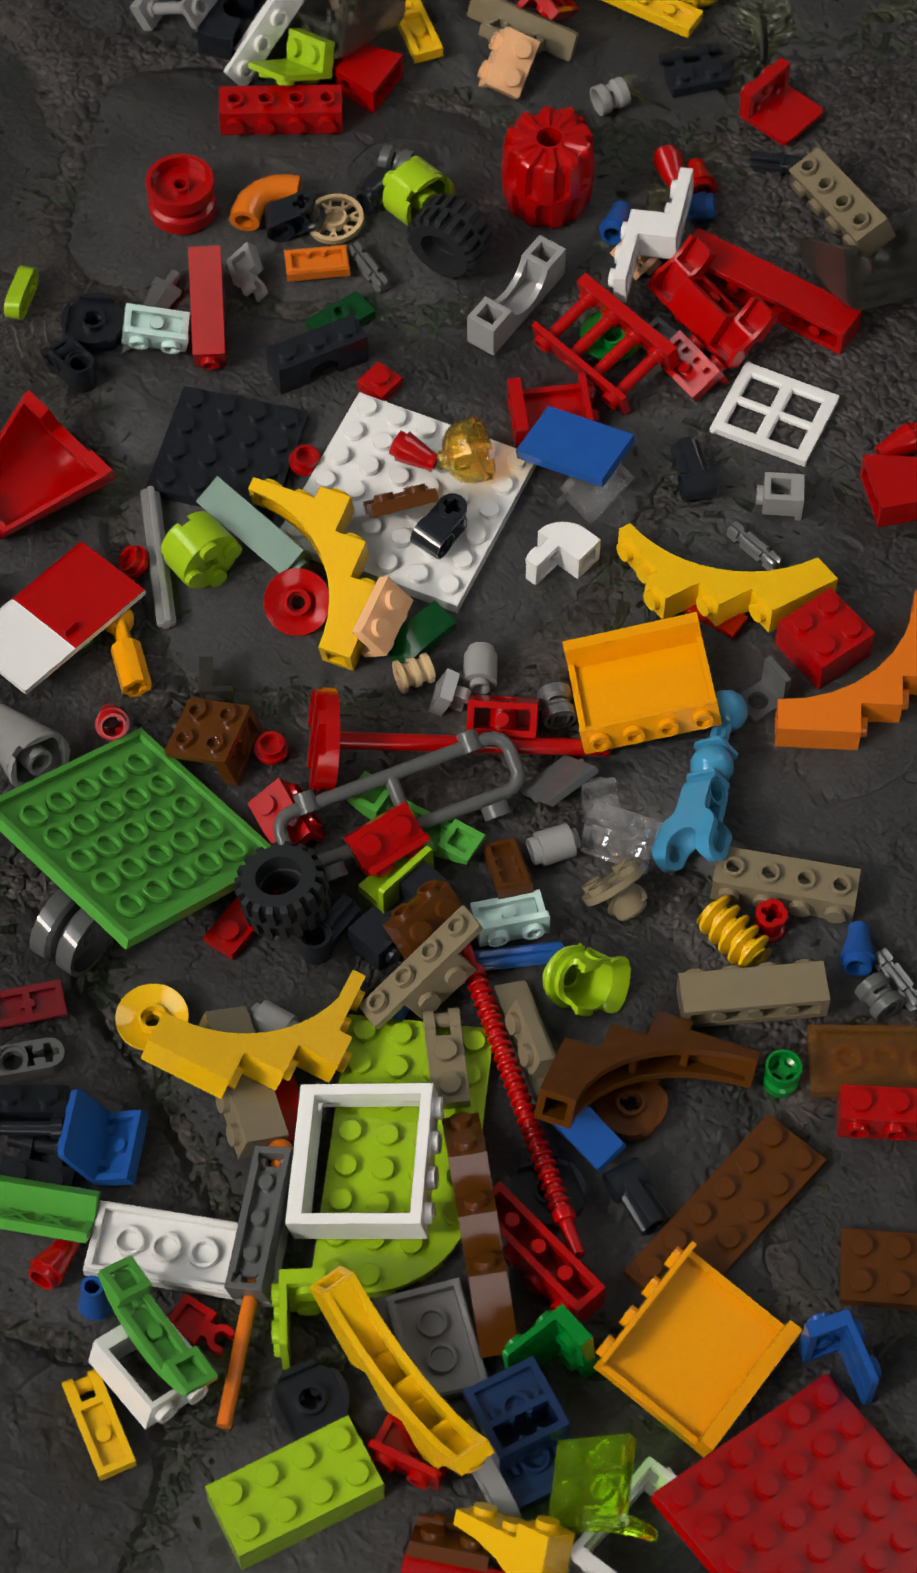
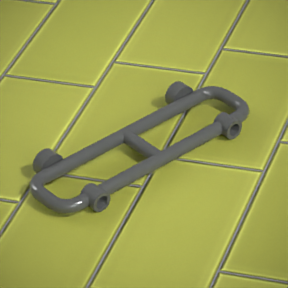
(492, 803)

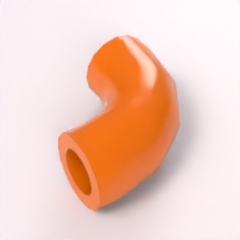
(251, 201)

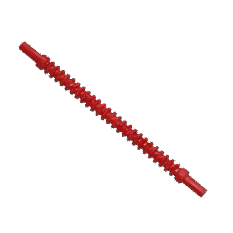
(562, 1214)

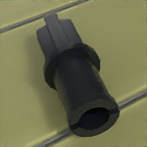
(773, 161)

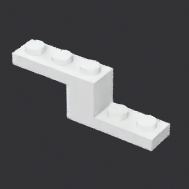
(651, 234)

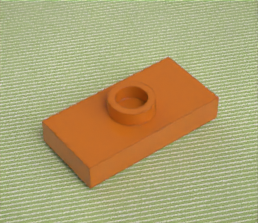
(317, 263)

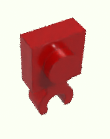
(197, 1324)

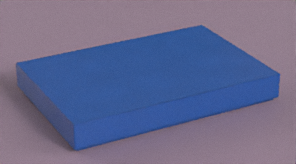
(575, 446)

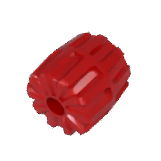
(548, 168)

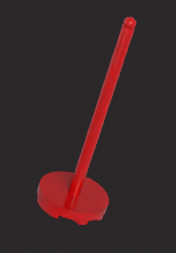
(327, 741)

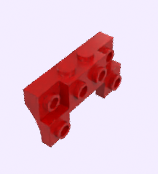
(705, 308)

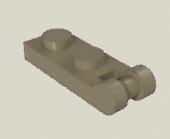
(447, 1058)

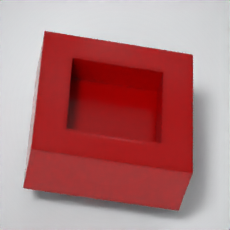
(380, 382)

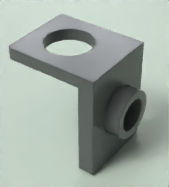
(773, 686)

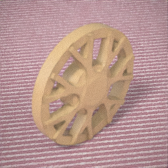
(338, 219)

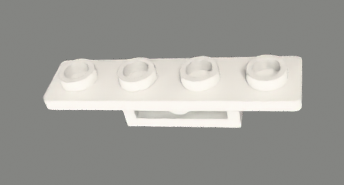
(261, 38)

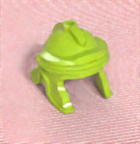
(586, 980)

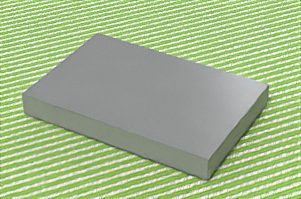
(438, 1336)

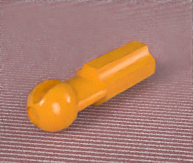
(129, 657)

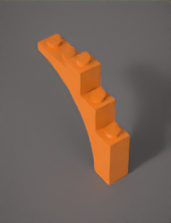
(842, 716)

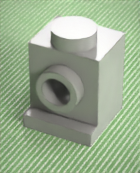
(781, 494)

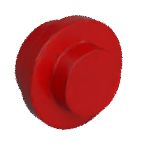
(304, 460)
(134, 561)
(271, 748)

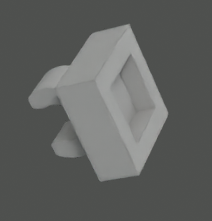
(448, 694)

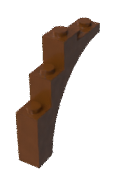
(628, 1057)
(479, 1232)

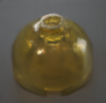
(466, 452)

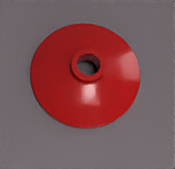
(280, 596)

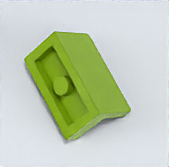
(384, 891)

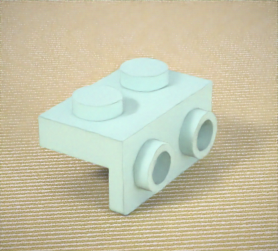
(155, 328)
(511, 918)

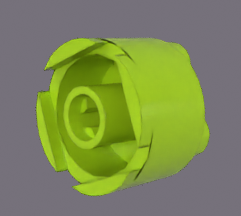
(412, 186)
(200, 551)

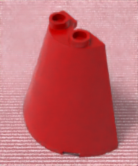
(42, 467)

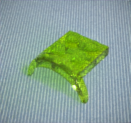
(595, 1486)

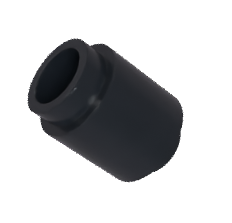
(370, 190)

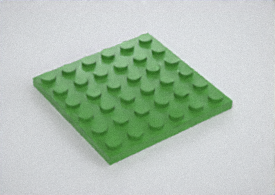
(129, 836)

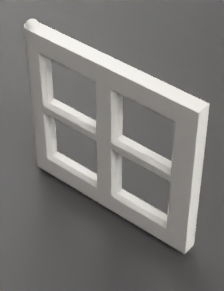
(774, 414)

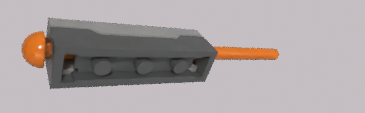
(256, 1255)

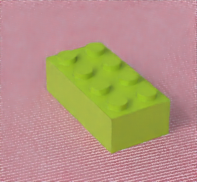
(295, 1492)

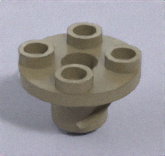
(618, 889)

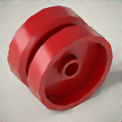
(181, 194)

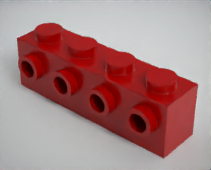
(315, 112)
(877, 1112)
(544, 1260)

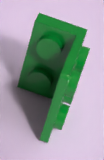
(553, 1335)

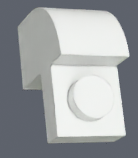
(562, 545)

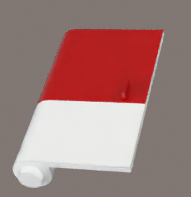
(61, 615)

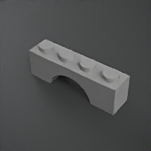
(536, 275)

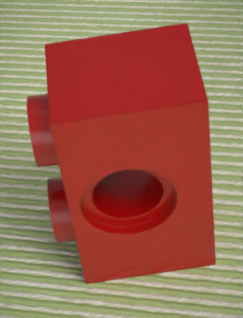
(503, 714)

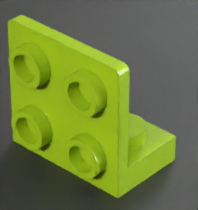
(307, 60)
(289, 1296)

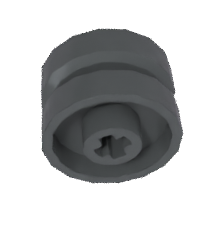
(68, 935)

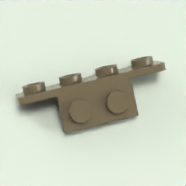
(501, 14)
(427, 973)
(525, 1031)

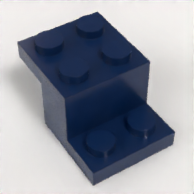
(522, 1426)

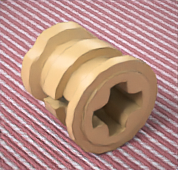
(413, 672)

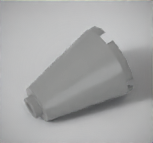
(28, 747)

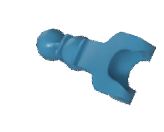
(704, 797)

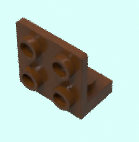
(216, 735)

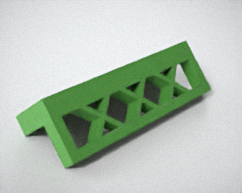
(47, 1209)

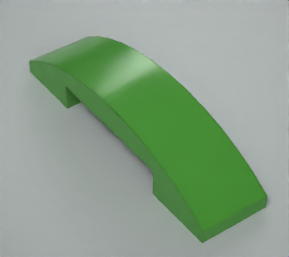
(449, 841)
(150, 1329)

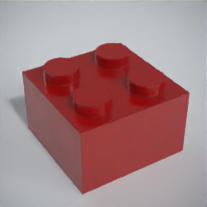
(824, 638)

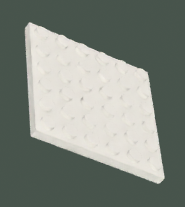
(362, 467)

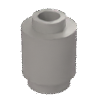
(480, 668)
(553, 845)
(270, 1017)

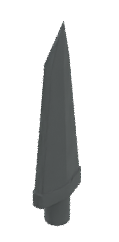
(162, 294)

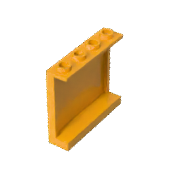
(641, 683)
(694, 1350)

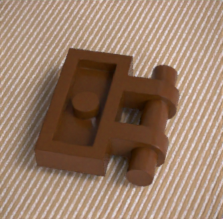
(410, 497)
(441, 1541)

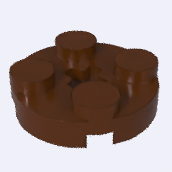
(639, 1123)

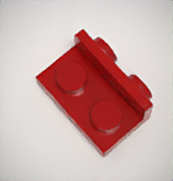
(551, 8)
(695, 371)
(386, 840)

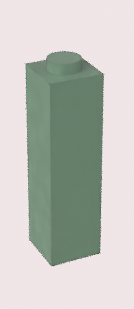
(253, 527)

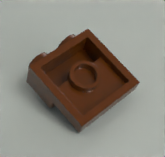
(422, 915)

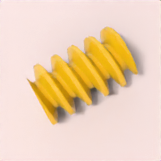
(732, 935)

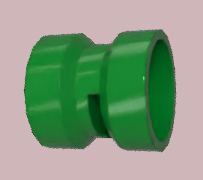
(785, 1066)

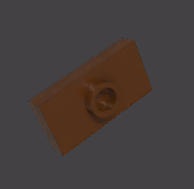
(507, 868)

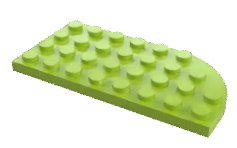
(375, 1156)

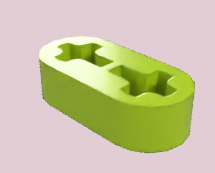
(21, 292)

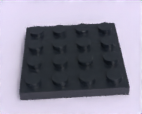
(225, 439)

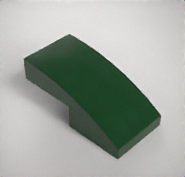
(421, 633)

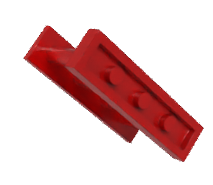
(613, 314)

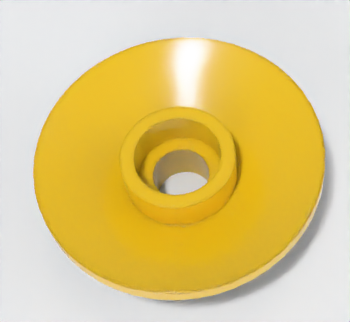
(143, 1005)

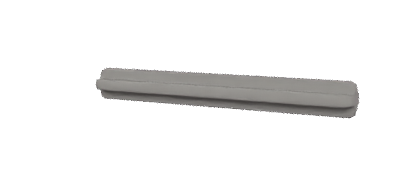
(158, 568)

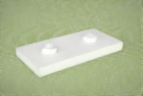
(168, 1246)

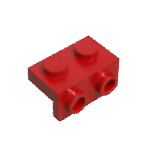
(274, 799)
(396, 1451)

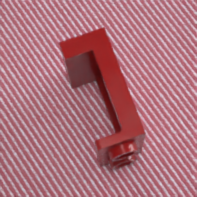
(530, 403)

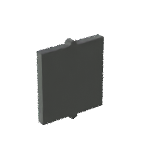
(558, 780)

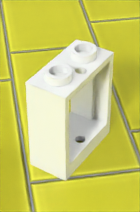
(104, 1359)

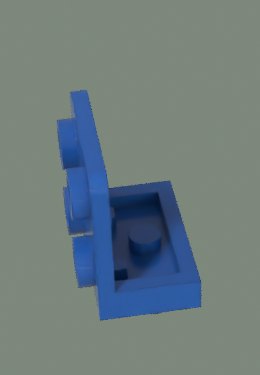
(100, 1142)
(840, 1333)

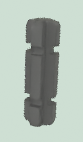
(369, 267)
(754, 546)
(898, 977)

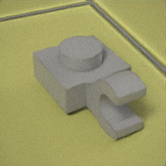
(244, 268)

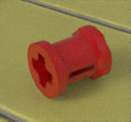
(776, 912)

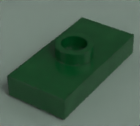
(345, 307)

